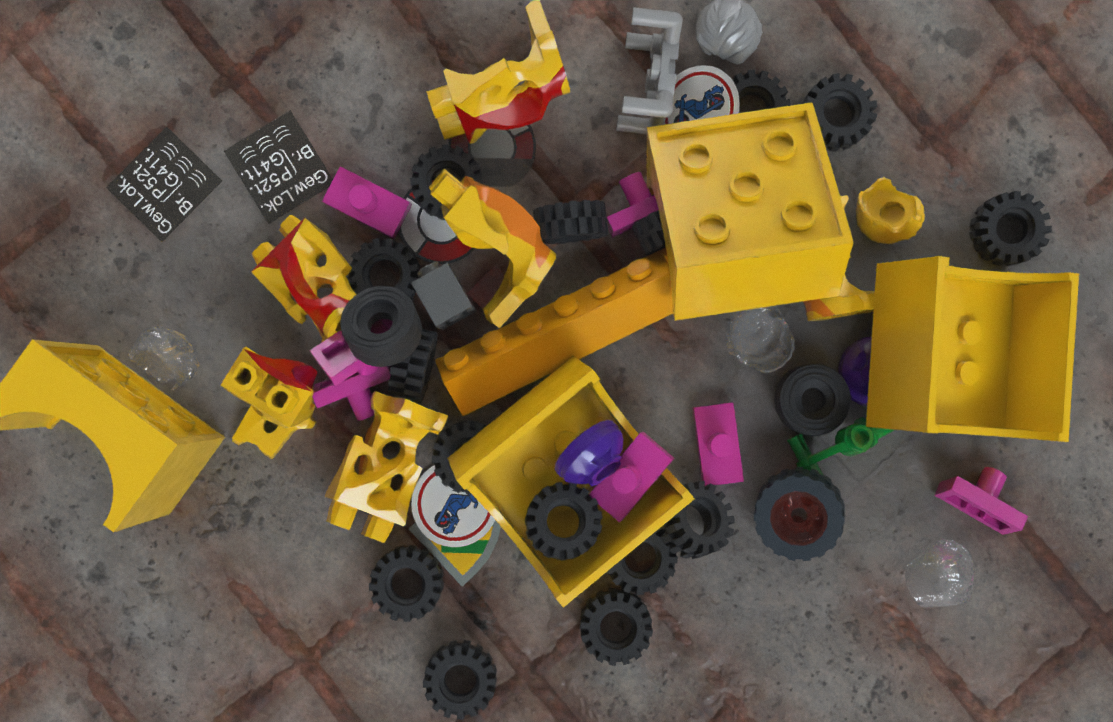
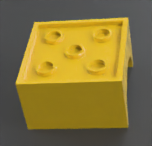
(748, 210)
(972, 350)
(142, 433)
(518, 458)

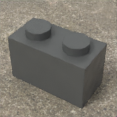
(443, 295)

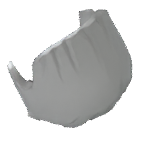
(728, 30)

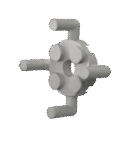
(660, 77)

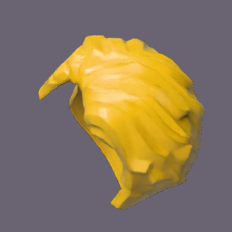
(887, 213)

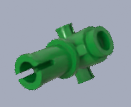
(849, 441)

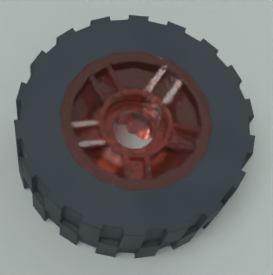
(791, 534)

